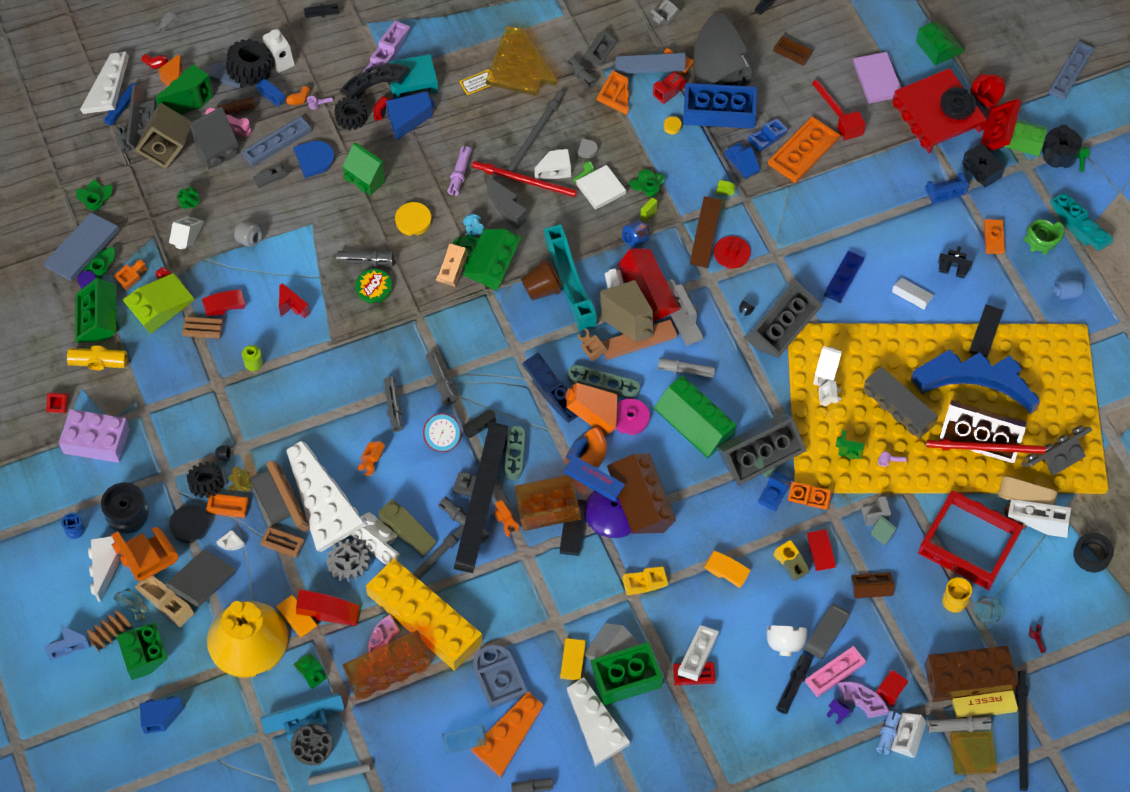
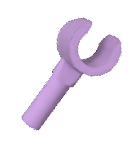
(314, 103)
(886, 457)

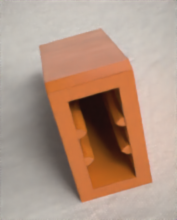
(593, 406)

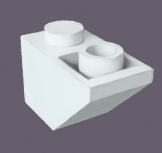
(827, 365)

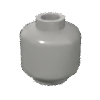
(247, 233)

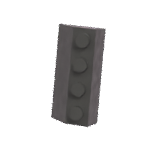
(783, 320)
(778, 441)

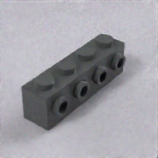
(900, 403)

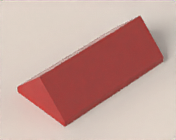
(644, 269)

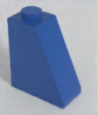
(409, 112)

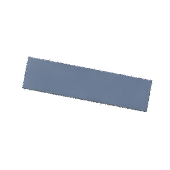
(650, 63)
(1071, 70)
(277, 141)

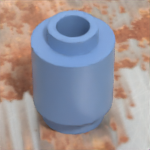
(1068, 289)

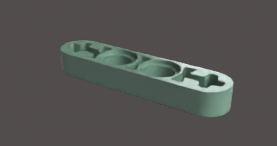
(604, 378)

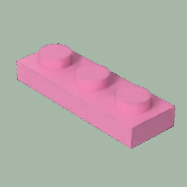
(835, 671)

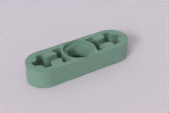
(519, 459)

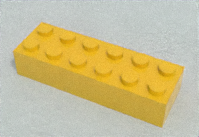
(422, 610)

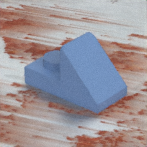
(72, 643)

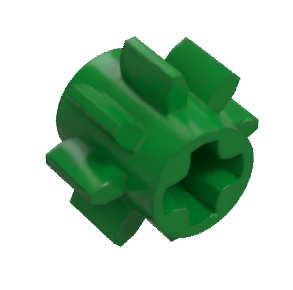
(188, 198)

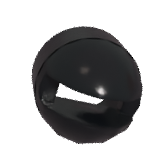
(746, 306)
(223, 452)

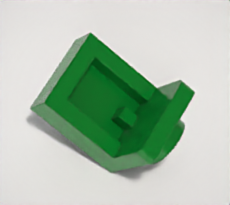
(847, 448)
(310, 670)

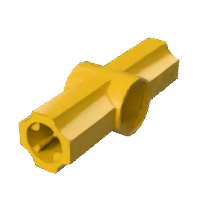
(97, 358)

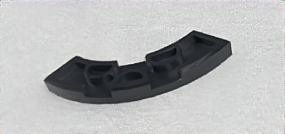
(375, 75)

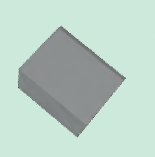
(610, 640)

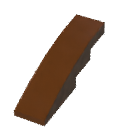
(705, 232)

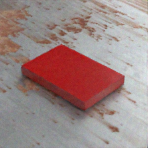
(1000, 125)

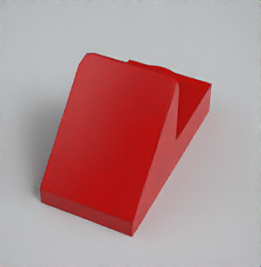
(289, 300)

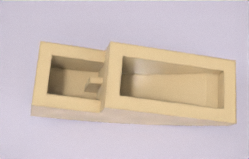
(165, 600)

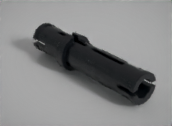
(798, 676)

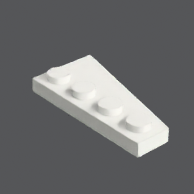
(107, 86)
(599, 728)

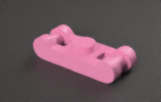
(239, 126)

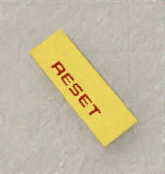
(985, 705)

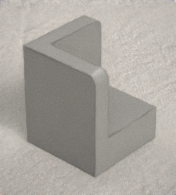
(874, 512)

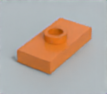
(994, 236)

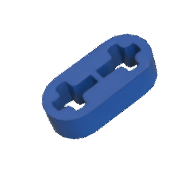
(271, 92)

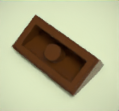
(872, 585)

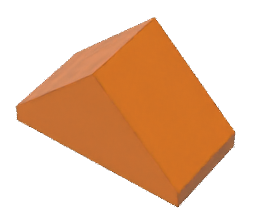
(171, 70)

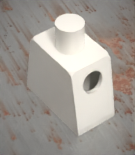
(278, 45)

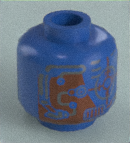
(635, 233)

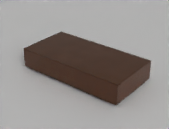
(793, 50)

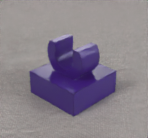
(841, 709)

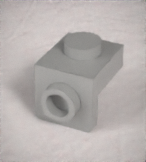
(665, 13)

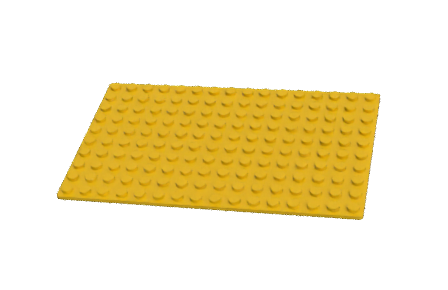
(1053, 364)

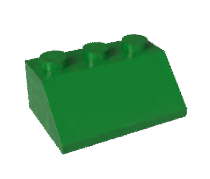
(492, 257)
(95, 311)
(626, 673)

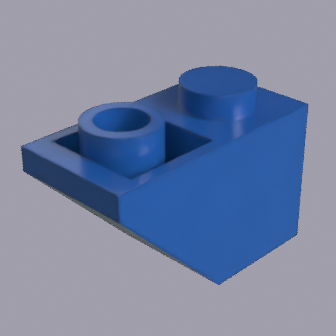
(160, 714)

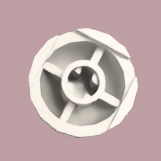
(786, 639)

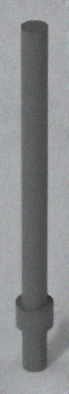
(551, 107)
(449, 542)

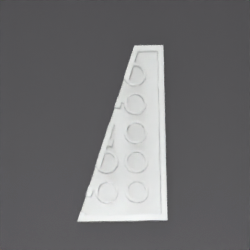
(325, 504)

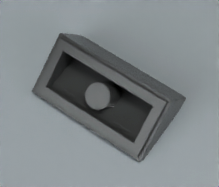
(600, 48)

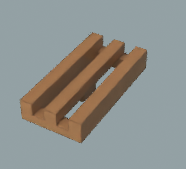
(203, 325)
(296, 548)

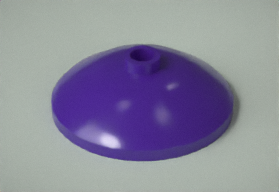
(605, 518)

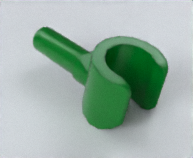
(1084, 153)

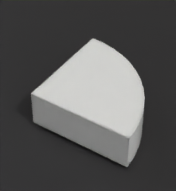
(230, 541)

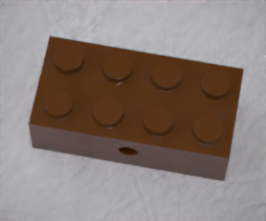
(970, 673)

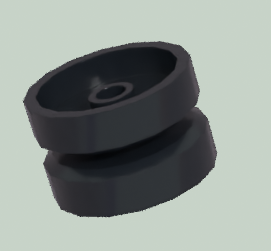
(124, 507)

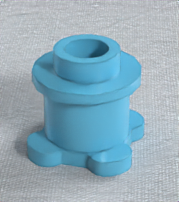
(473, 225)

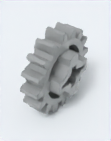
(356, 563)

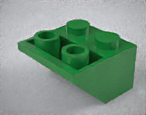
(142, 650)

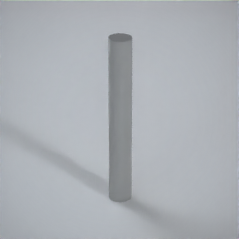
(338, 774)

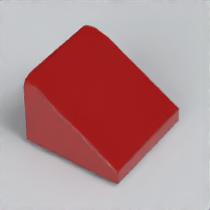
(57, 402)

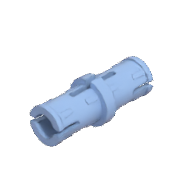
(888, 732)

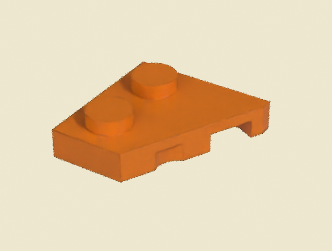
(615, 92)

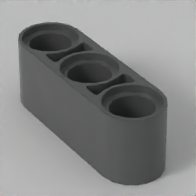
(270, 497)
(827, 631)

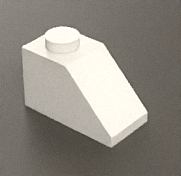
(554, 166)
(185, 232)

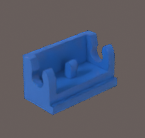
(947, 189)

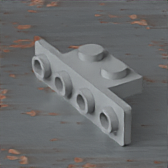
(685, 317)

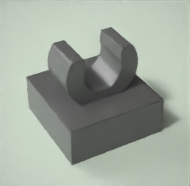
(464, 484)

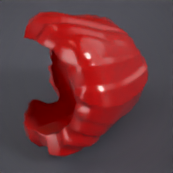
(988, 89)

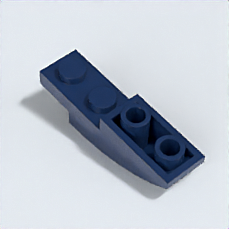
(549, 385)

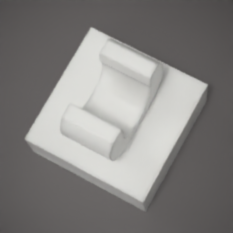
(828, 393)

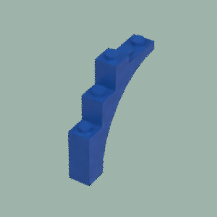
(977, 370)

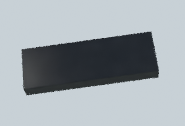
(986, 330)
(572, 533)

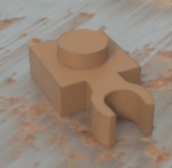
(592, 345)

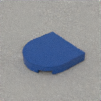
(314, 157)

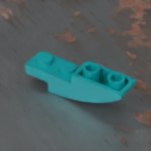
(1079, 223)

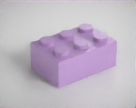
(94, 435)

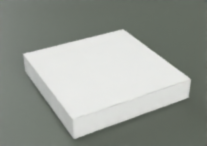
(601, 187)

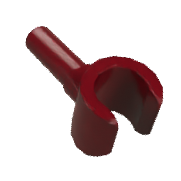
(1036, 635)

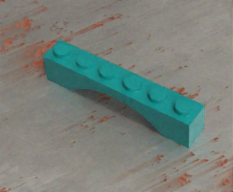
(576, 297)

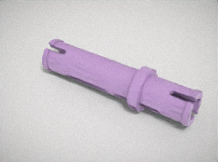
(457, 176)

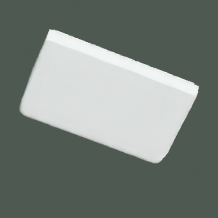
(912, 293)
(909, 734)

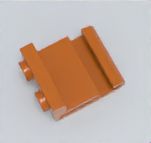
(143, 555)

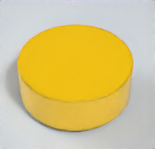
(672, 125)

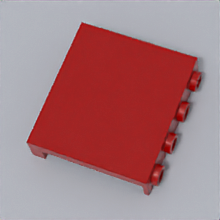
(921, 110)

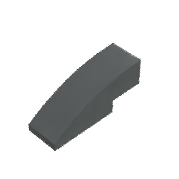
(506, 203)

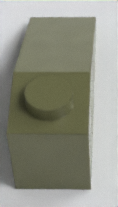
(406, 527)

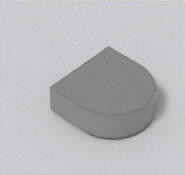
(587, 149)

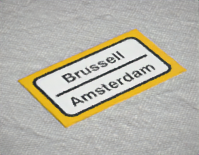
(475, 82)

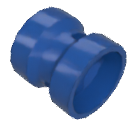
(73, 525)

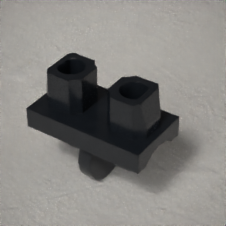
(962, 265)

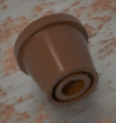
(542, 281)

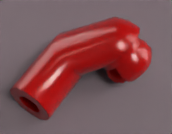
(380, 104)

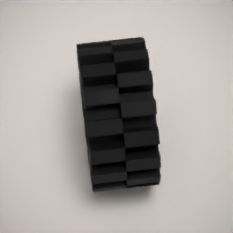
(350, 121)
(208, 487)

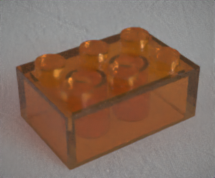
(547, 502)

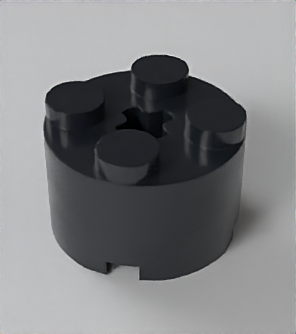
(1061, 147)

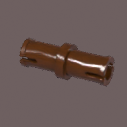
(237, 106)

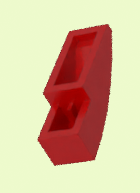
(326, 608)

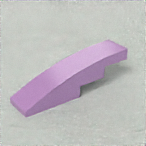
(389, 44)

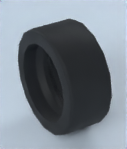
(1100, 540)

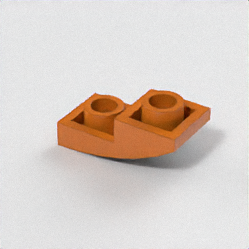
(810, 495)

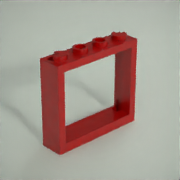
(958, 564)

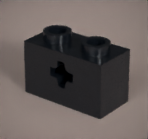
(982, 165)

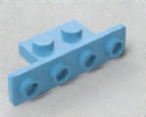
(309, 712)

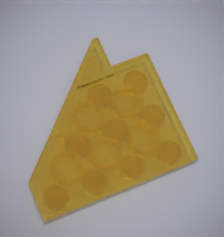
(519, 64)

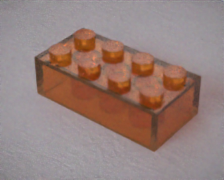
(386, 665)

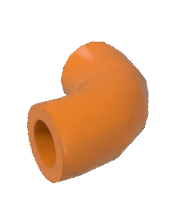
(596, 447)

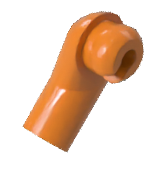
(298, 98)

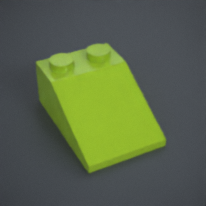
(158, 301)

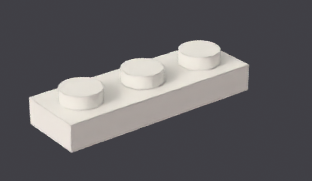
(698, 653)

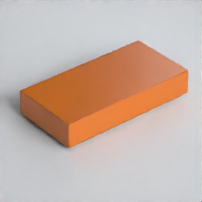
(227, 505)

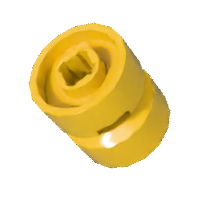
(957, 595)

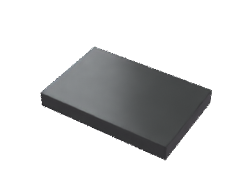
(201, 578)

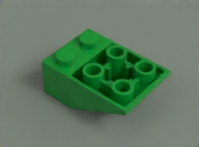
(187, 92)

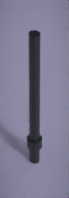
(1022, 693)

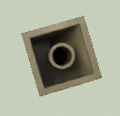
(163, 136)
(627, 311)

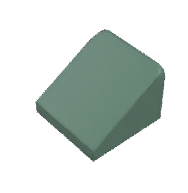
(883, 530)

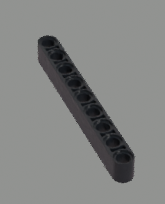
(481, 498)

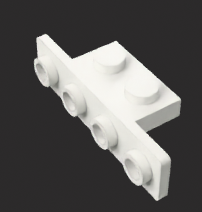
(376, 538)

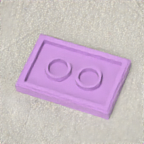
(876, 77)

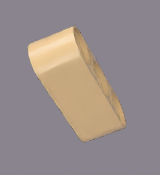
(1021, 490)

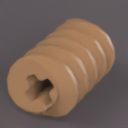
(108, 630)

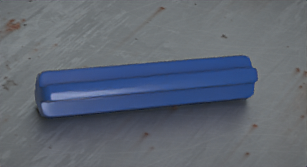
(121, 104)

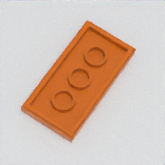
(803, 149)

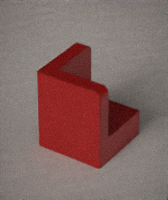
(851, 125)
(892, 687)

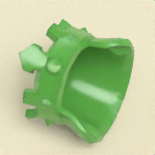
(1044, 235)

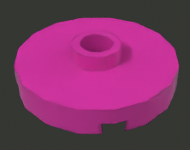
(635, 424)

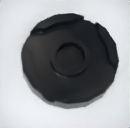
(957, 103)
(189, 523)

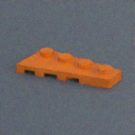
(508, 734)

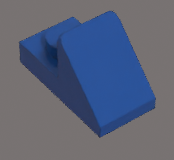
(743, 160)
(775, 490)

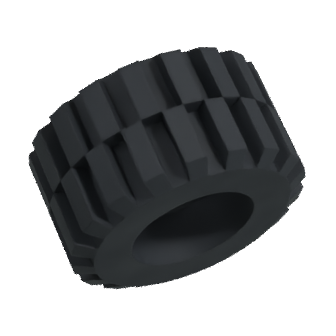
(248, 62)

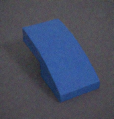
(768, 135)

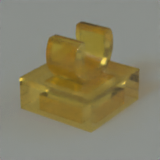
(240, 480)

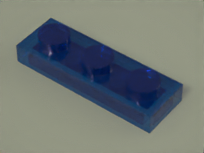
(844, 276)

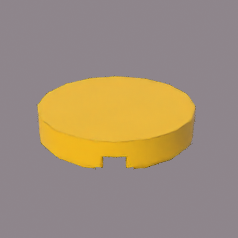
(413, 218)

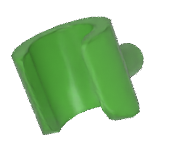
(588, 168)

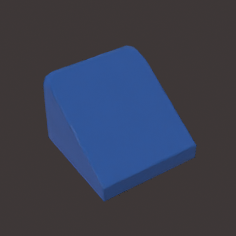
(577, 449)

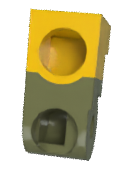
(791, 560)

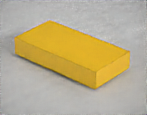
(572, 659)

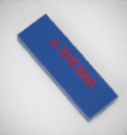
(594, 478)

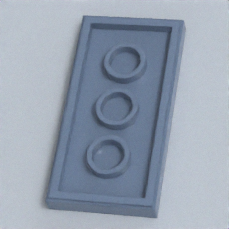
(81, 246)

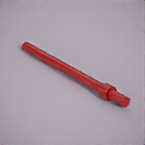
(491, 169)
(947, 444)

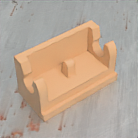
(452, 265)

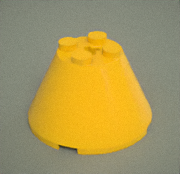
(247, 638)

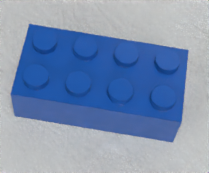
(720, 105)

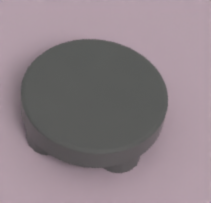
(311, 744)

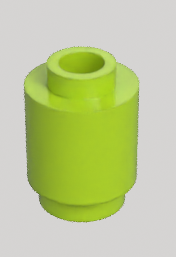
(252, 357)

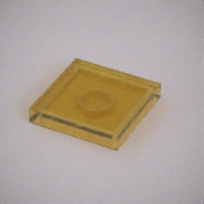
(973, 753)

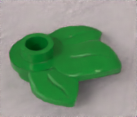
(647, 182)
(94, 193)
(102, 261)

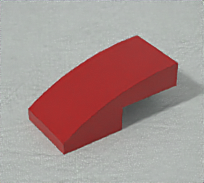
(220, 302)
(821, 550)

